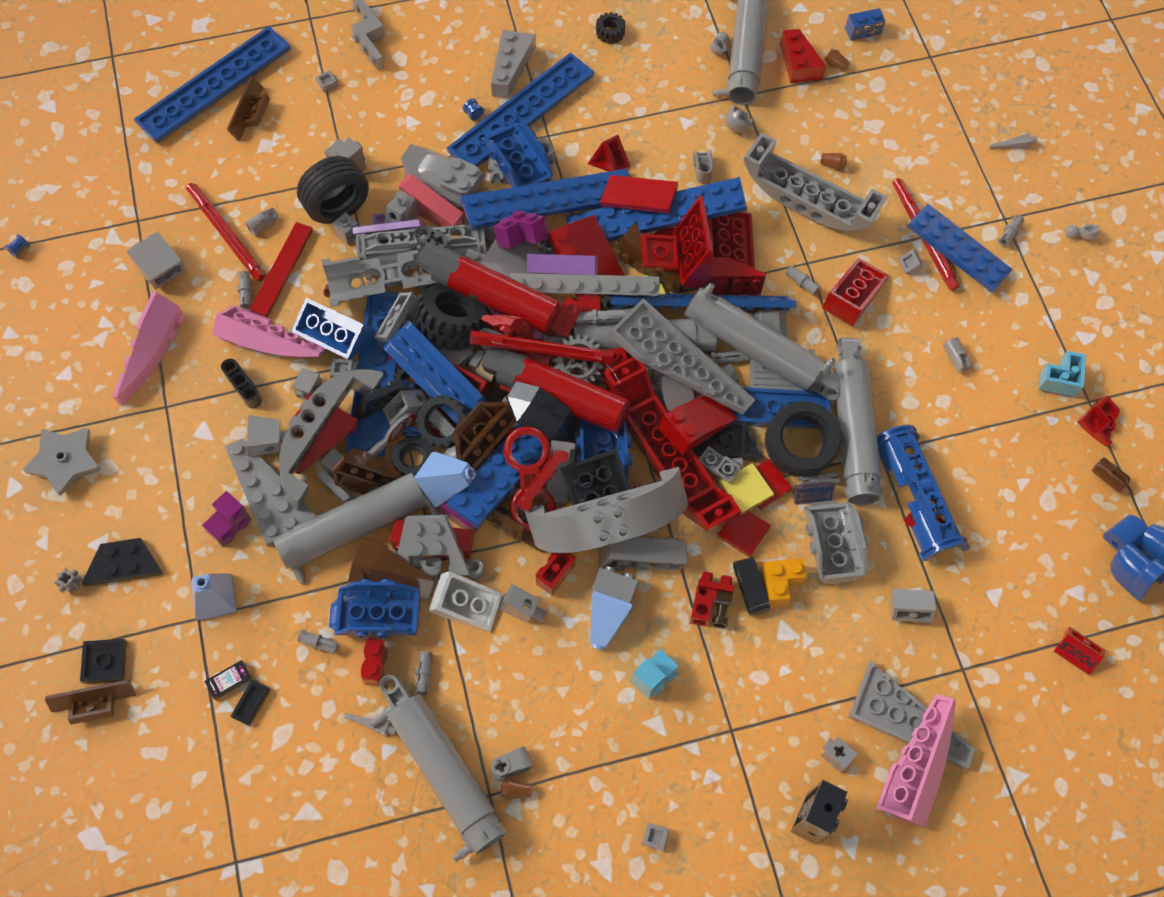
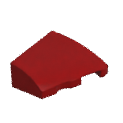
(1100, 420)

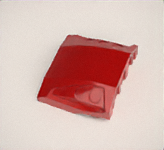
(509, 325)

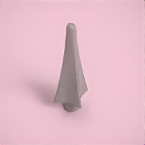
(1022, 141)
(384, 728)

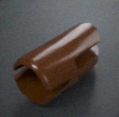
(1111, 474)

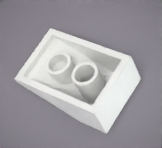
(465, 601)

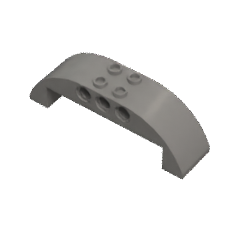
(808, 192)
(329, 396)
(609, 517)

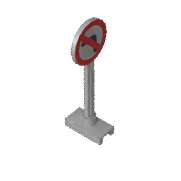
(394, 433)

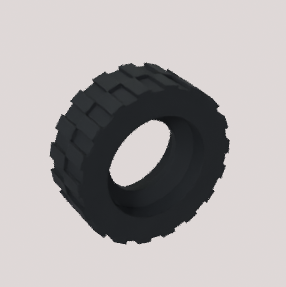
(406, 445)

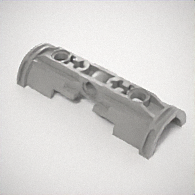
(405, 241)
(342, 272)

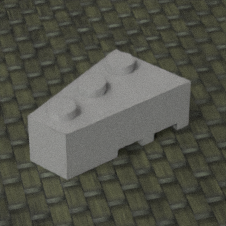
(556, 485)

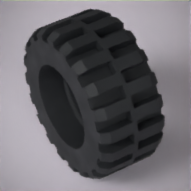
(449, 317)

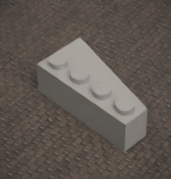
(511, 58)
(644, 554)

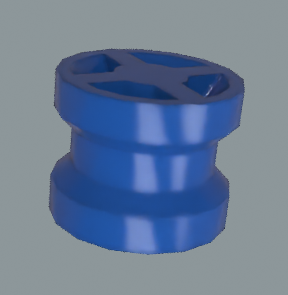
(473, 109)

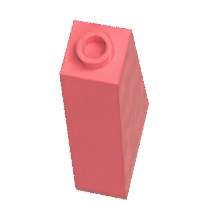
(430, 204)

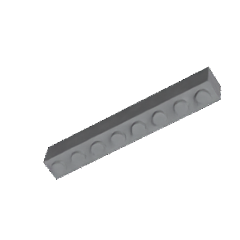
(590, 284)

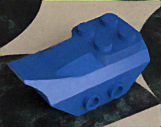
(519, 155)
(597, 440)
(376, 609)

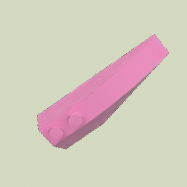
(156, 331)
(258, 333)
(918, 773)

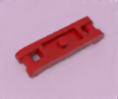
(537, 485)

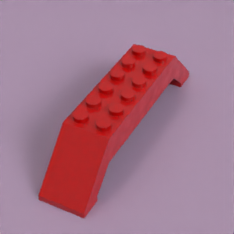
(706, 502)

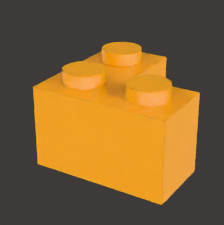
(779, 575)

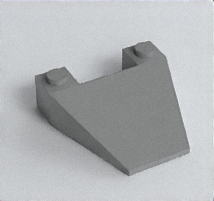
(503, 259)

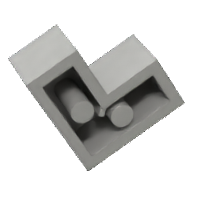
(349, 149)

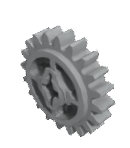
(588, 374)

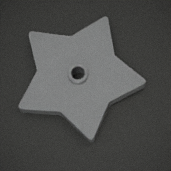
(62, 458)

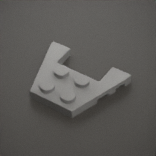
(431, 537)

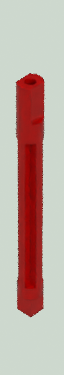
(226, 232)
(939, 260)
(541, 347)

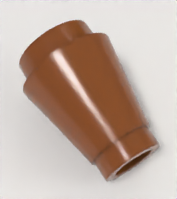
(837, 60)
(834, 160)
(515, 789)

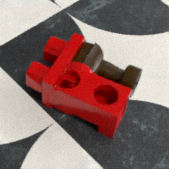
(709, 595)

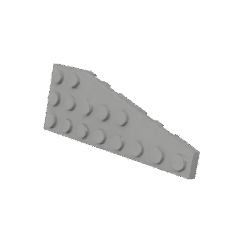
(664, 348)

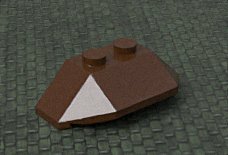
(482, 431)
(363, 472)

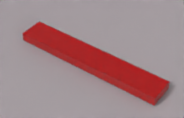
(281, 269)

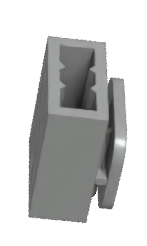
(156, 260)

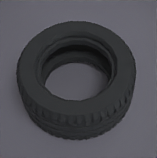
(332, 189)
(825, 423)

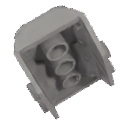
(442, 174)
(837, 541)

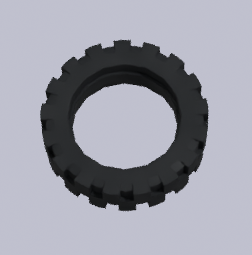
(424, 414)

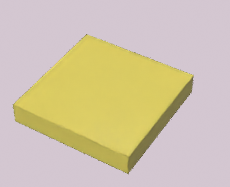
(747, 488)

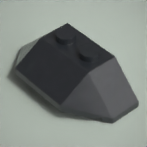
(539, 409)

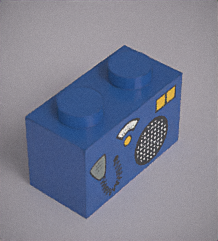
(865, 24)

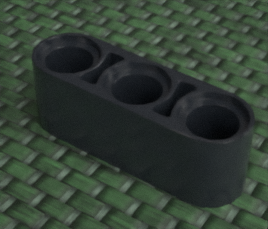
(238, 376)
(751, 586)

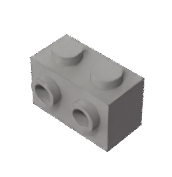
(616, 585)
(912, 605)

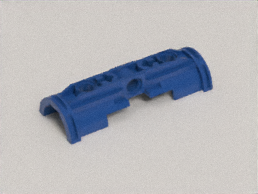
(929, 533)

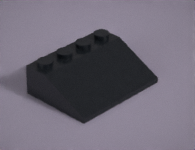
(595, 477)

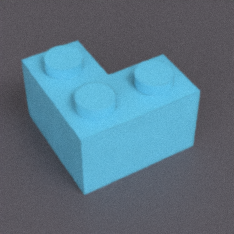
(1065, 378)
(653, 674)

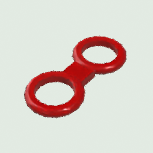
(527, 472)

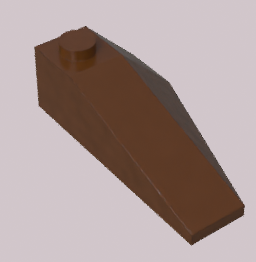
(377, 562)

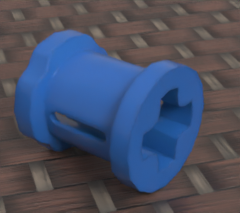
(17, 246)

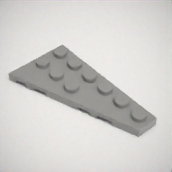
(265, 494)
(897, 713)

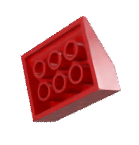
(733, 237)
(585, 239)
(694, 247)

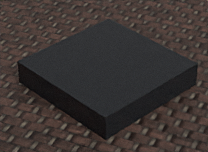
(103, 661)

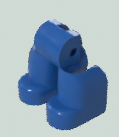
(1131, 566)

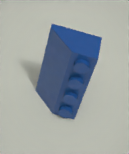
(331, 329)

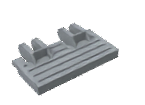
(765, 378)

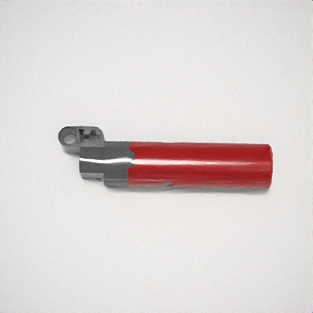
(483, 283)
(583, 398)

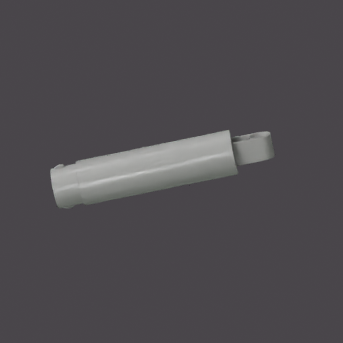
(746, 52)
(600, 332)
(763, 343)
(857, 425)
(350, 522)
(441, 768)

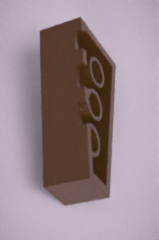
(631, 254)

